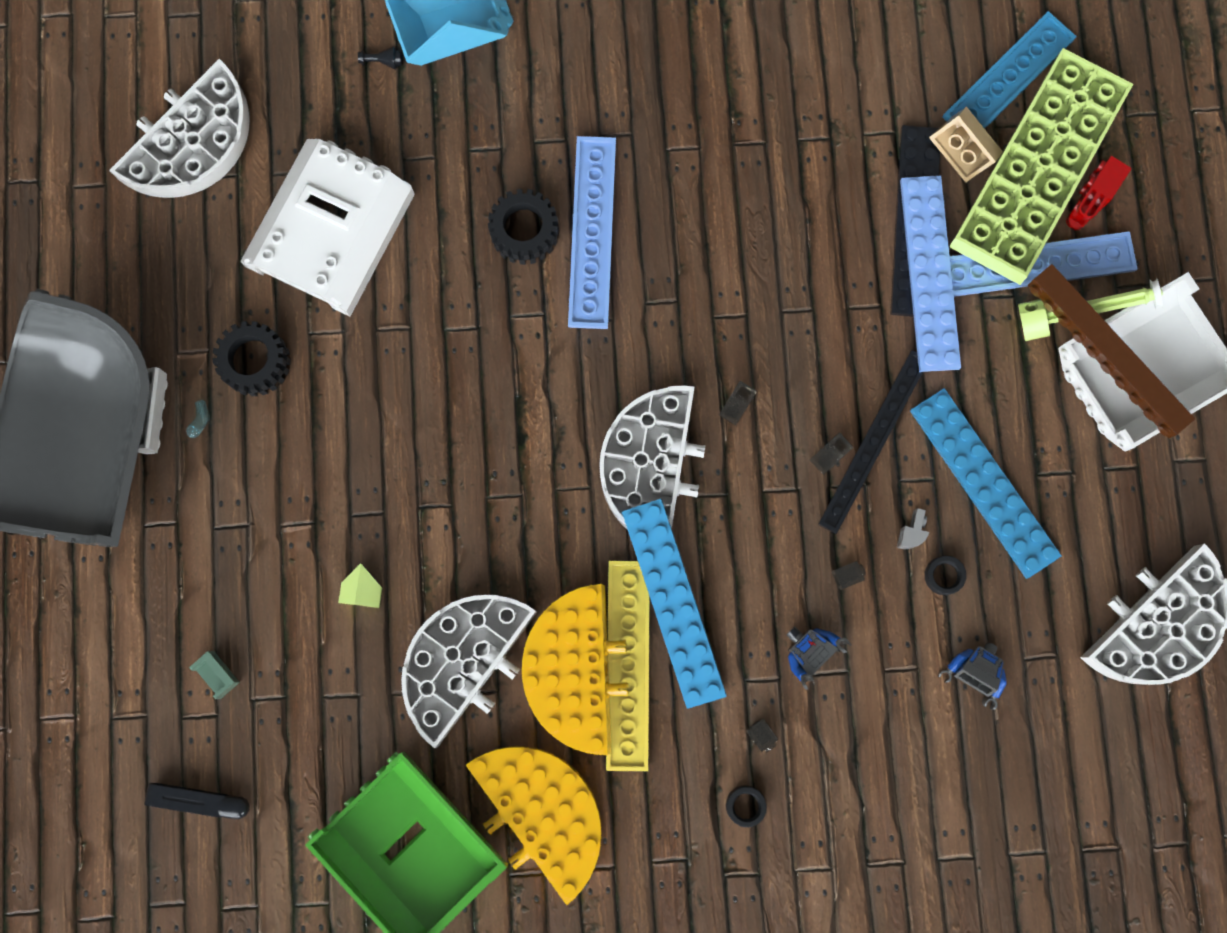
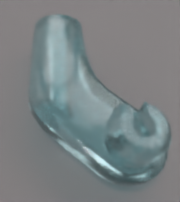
(200, 421)

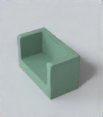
(215, 674)

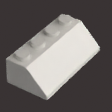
(153, 420)

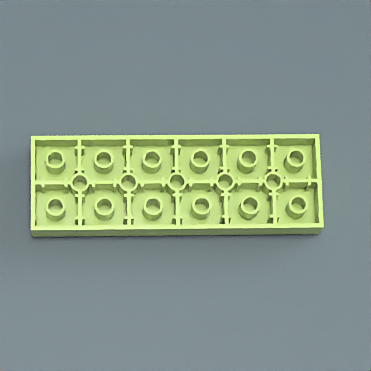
(1041, 166)

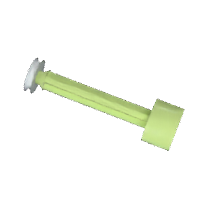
(1036, 318)

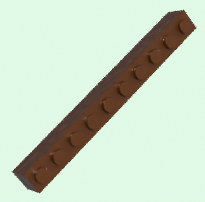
(1111, 352)

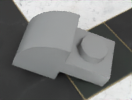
(913, 535)

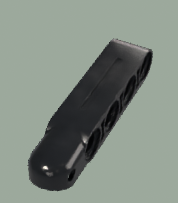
(196, 801)

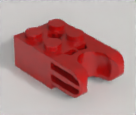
(1098, 191)

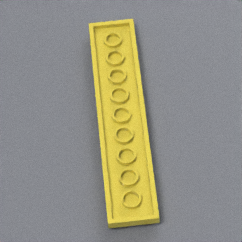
(630, 622)

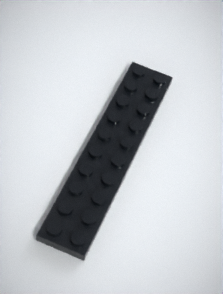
(916, 159)

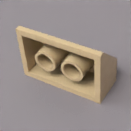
(966, 144)

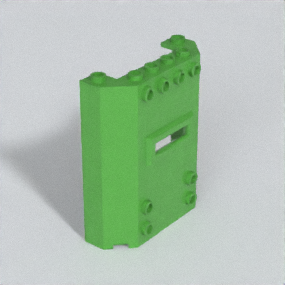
(430, 875)

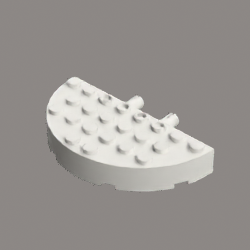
(191, 141)
(646, 452)
(1170, 627)
(456, 657)

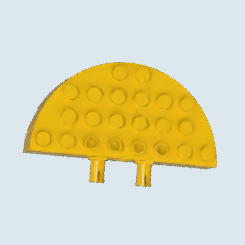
(569, 673)
(546, 809)

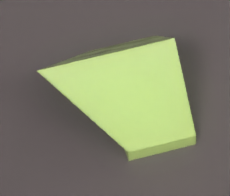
(360, 589)

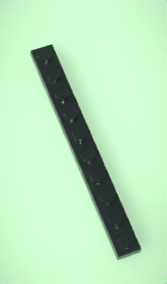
(871, 445)

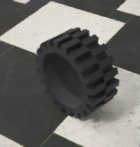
(523, 249)
(268, 375)

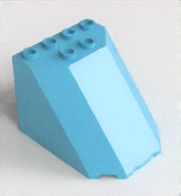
(446, 27)

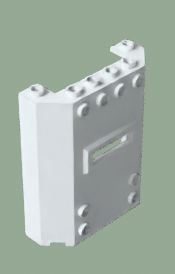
(321, 250)
(1172, 343)

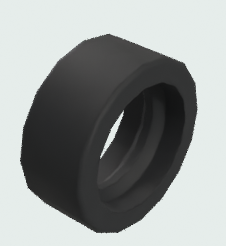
(961, 575)
(761, 808)

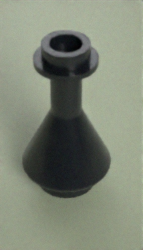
(390, 57)

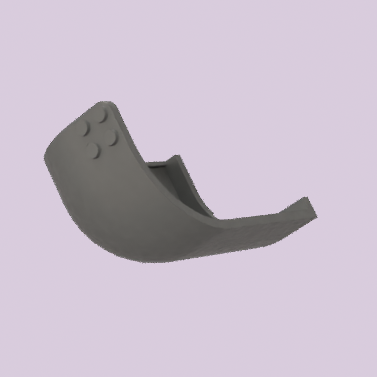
(69, 422)

